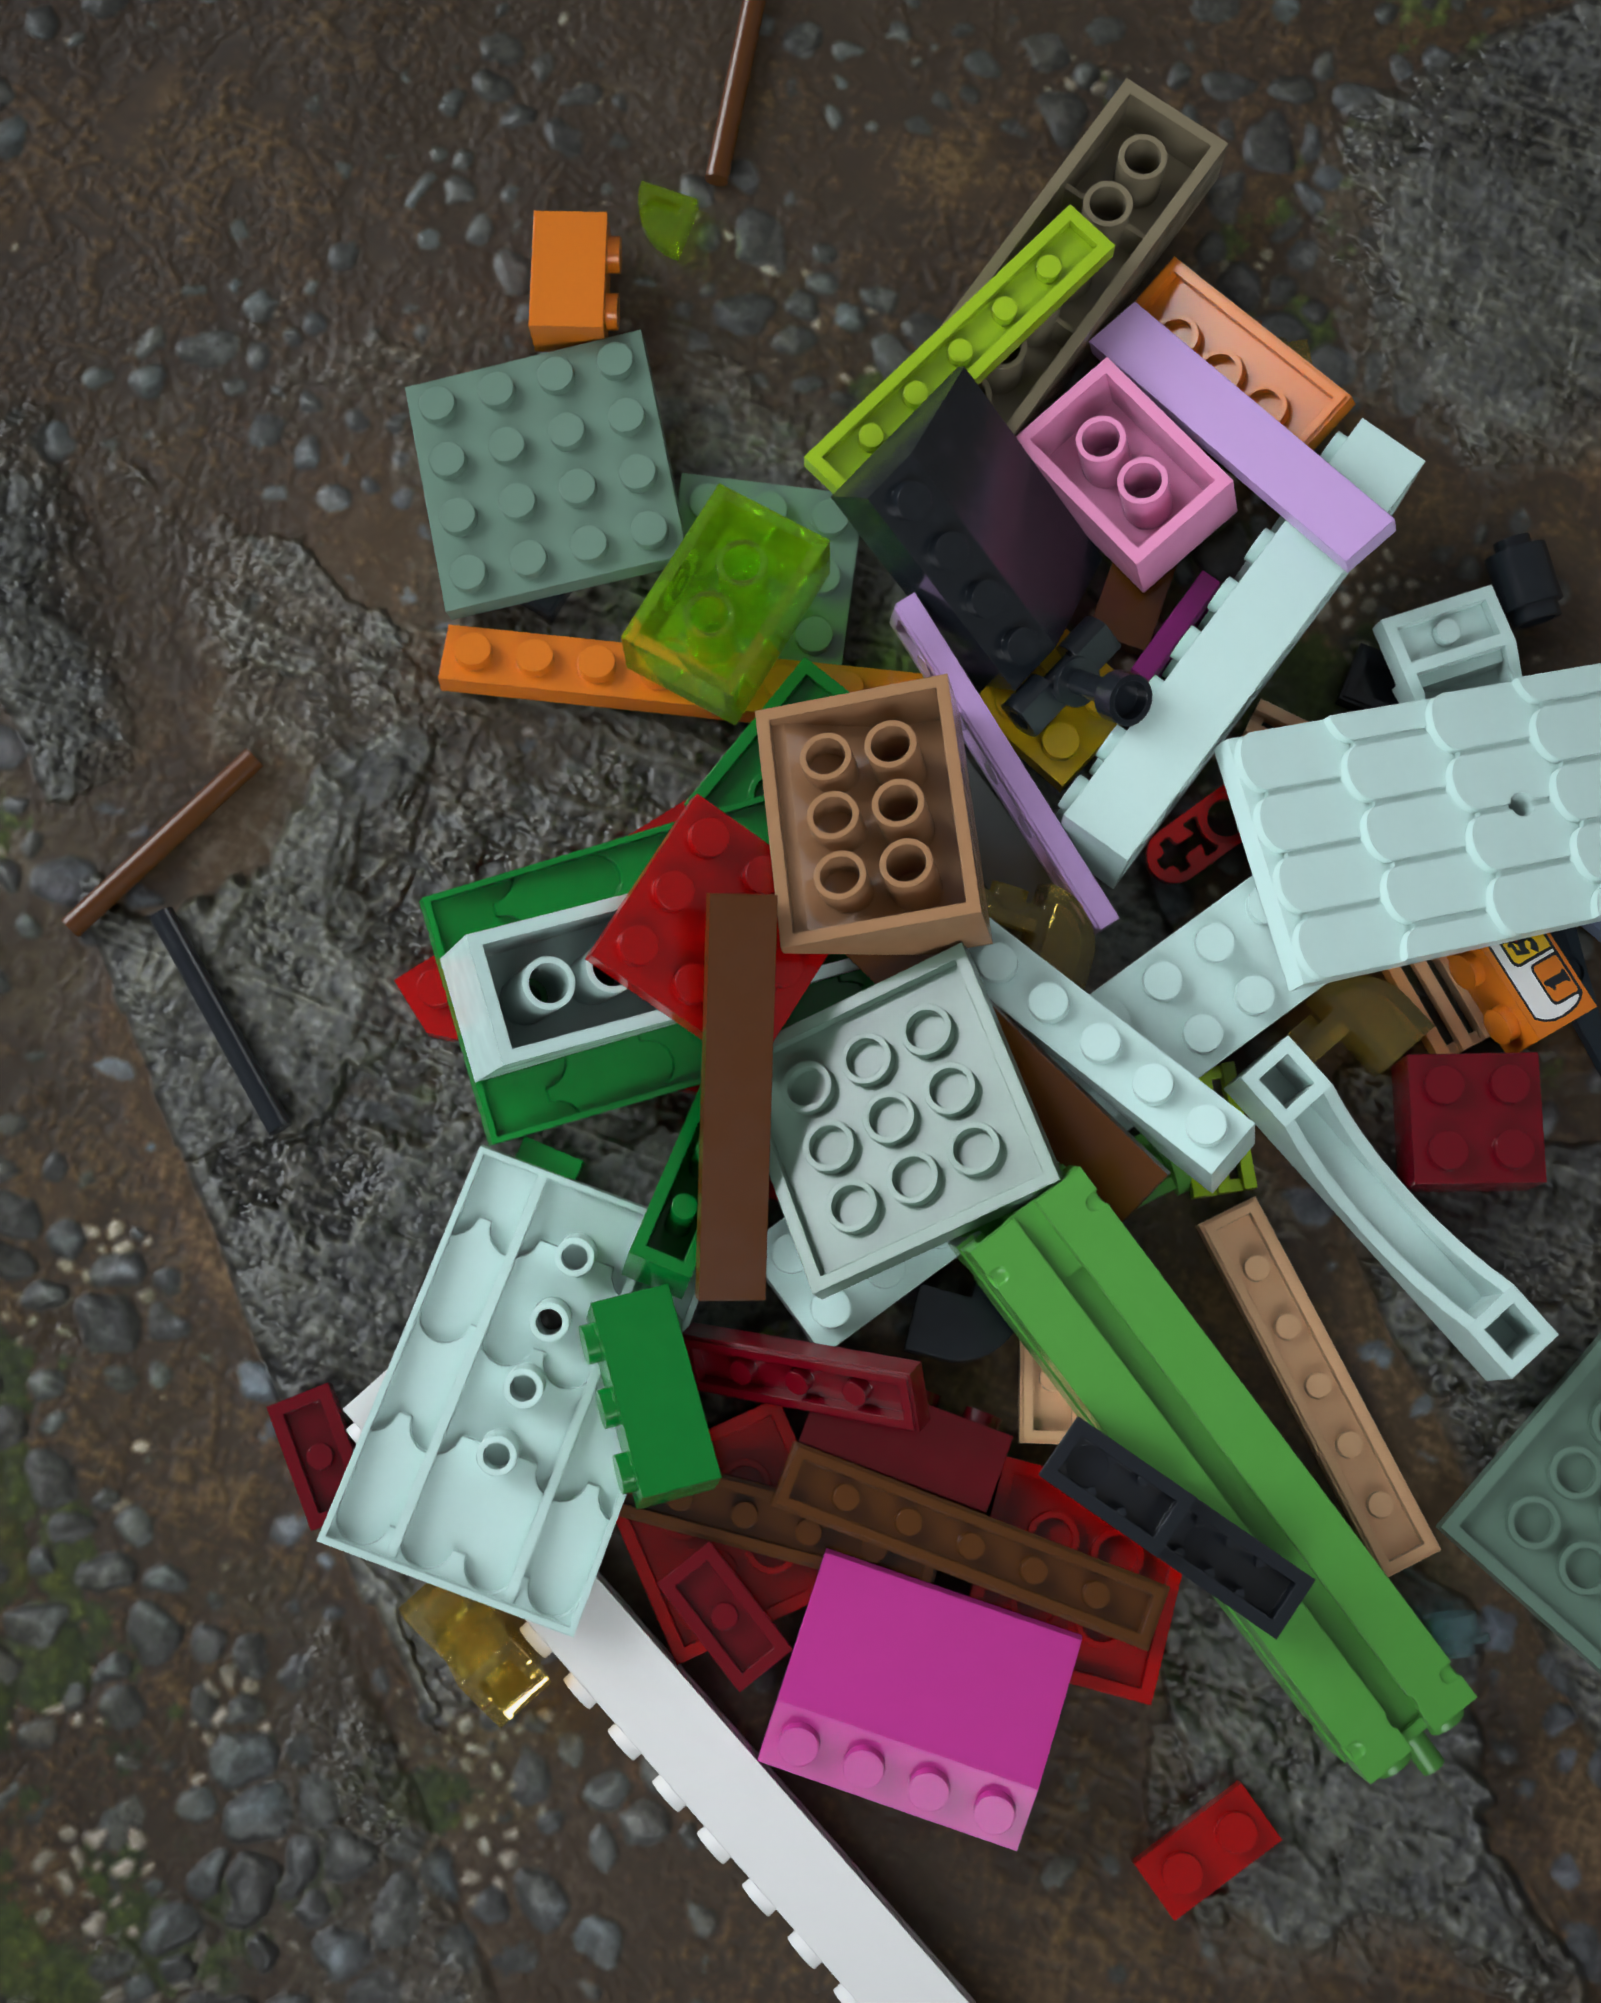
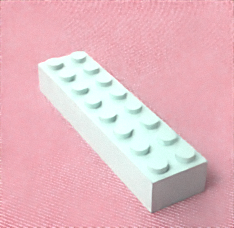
(1220, 669)

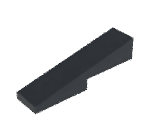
(1177, 1527)

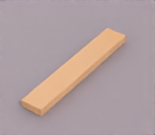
(1317, 1387)

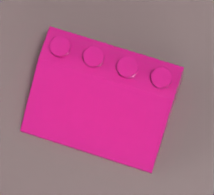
(921, 1699)

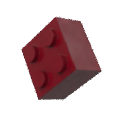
(1468, 1122)

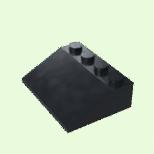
(973, 533)

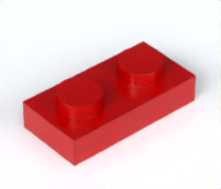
(1206, 1850)

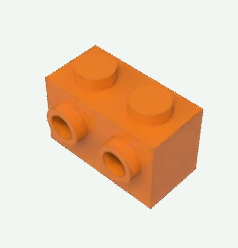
(572, 279)

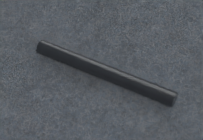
(221, 1021)

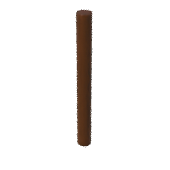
(734, 92)
(162, 843)

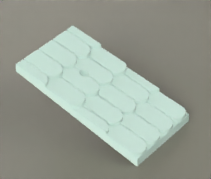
(1424, 824)
(488, 1427)

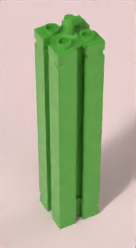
(1162, 1390)

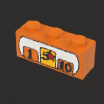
(1522, 989)

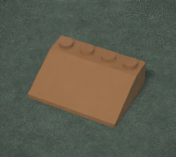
(873, 822)

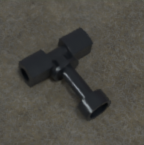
(1077, 681)

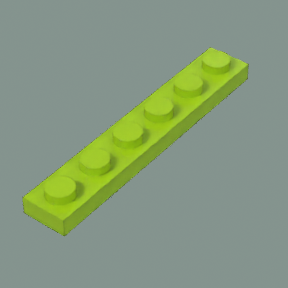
(974, 337)

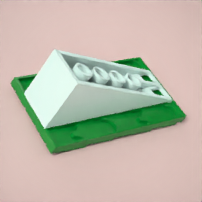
(542, 1024)

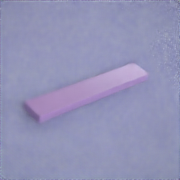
(1245, 438)
(1002, 764)

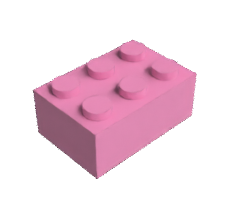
(1128, 474)

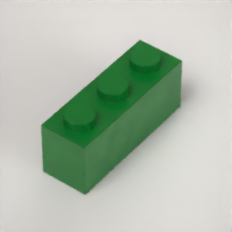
(668, 1233)
(649, 1397)

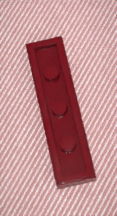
(808, 1376)

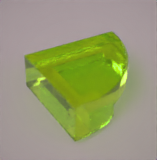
(666, 218)

